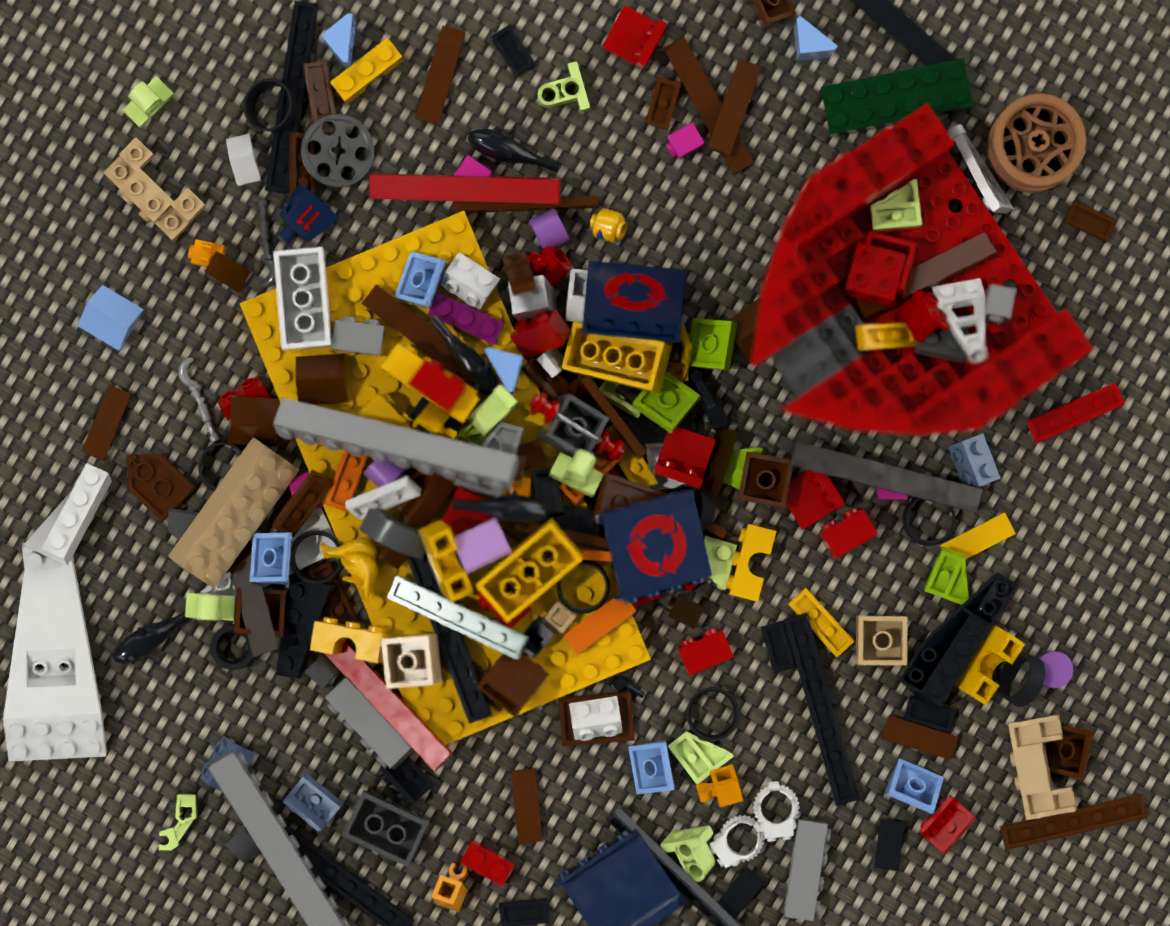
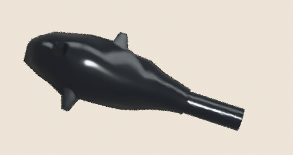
(505, 149)
(467, 360)
(508, 509)
(146, 639)

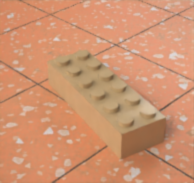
(233, 513)

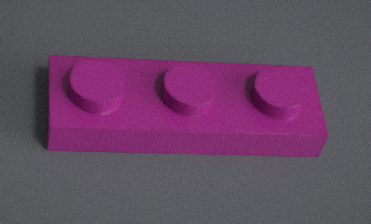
(466, 318)

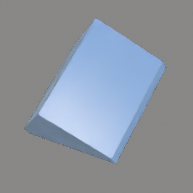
(341, 39)
(811, 42)
(420, 279)
(110, 317)
(506, 366)
(270, 558)
(651, 767)
(914, 786)

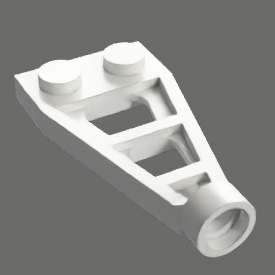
(994, 196)
(961, 295)

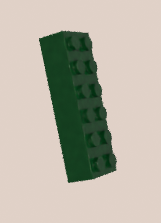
(894, 96)

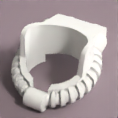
(773, 829)
(725, 853)

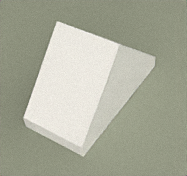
(243, 159)

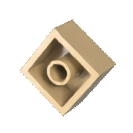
(881, 640)
(411, 660)

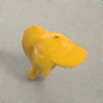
(359, 560)

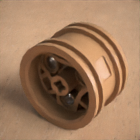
(1024, 147)

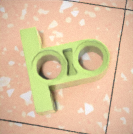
(562, 97)
(147, 100)
(493, 410)
(577, 472)
(210, 607)
(692, 850)

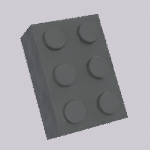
(385, 828)

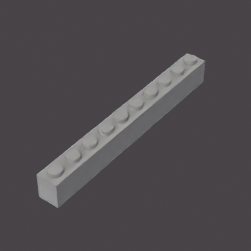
(396, 444)
(274, 842)

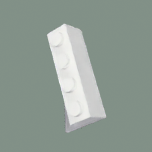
(67, 524)

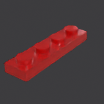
(1075, 413)

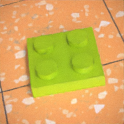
(712, 343)
(670, 405)

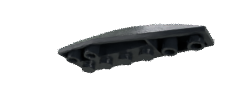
(955, 641)

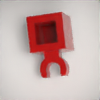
(551, 264)

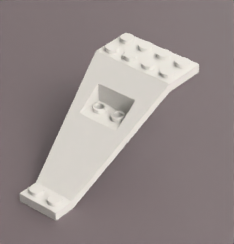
(55, 707)

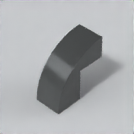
(392, 533)

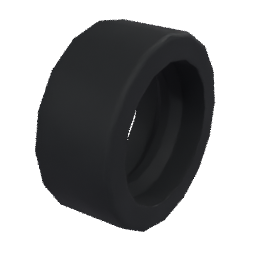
(217, 656)

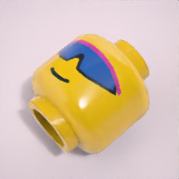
(608, 225)

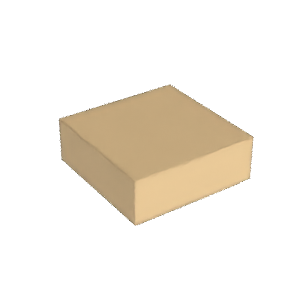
(559, 617)

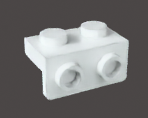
(469, 281)
(595, 718)

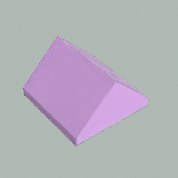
(481, 545)

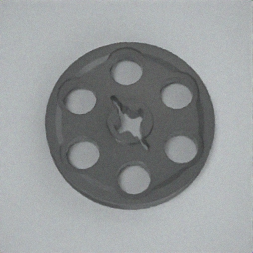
(328, 157)

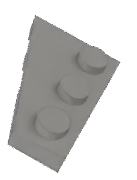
(504, 439)

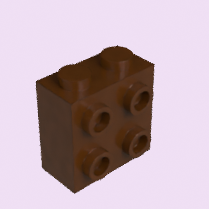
(512, 682)

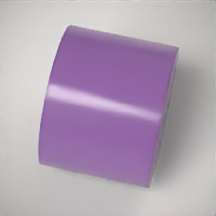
(549, 229)
(384, 472)
(1057, 669)

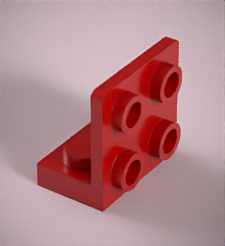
(634, 37)
(875, 275)
(684, 456)
(812, 498)
(462, 520)

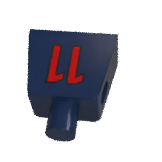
(305, 215)

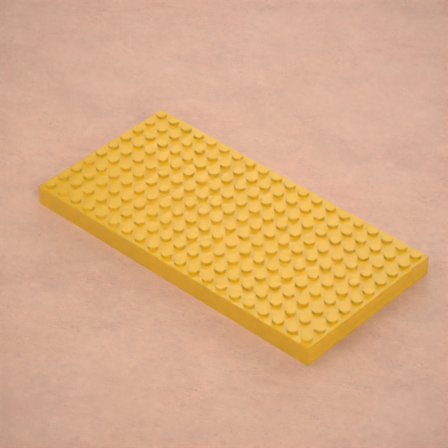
(582, 586)

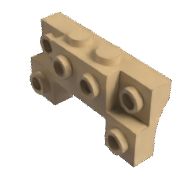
(154, 203)
(1033, 770)

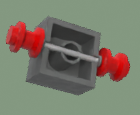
(574, 426)

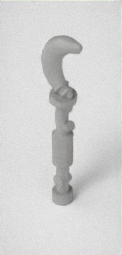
(202, 407)

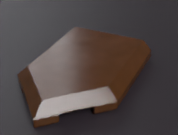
(157, 483)

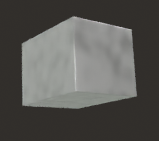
(533, 302)

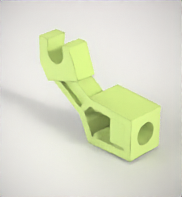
(175, 834)

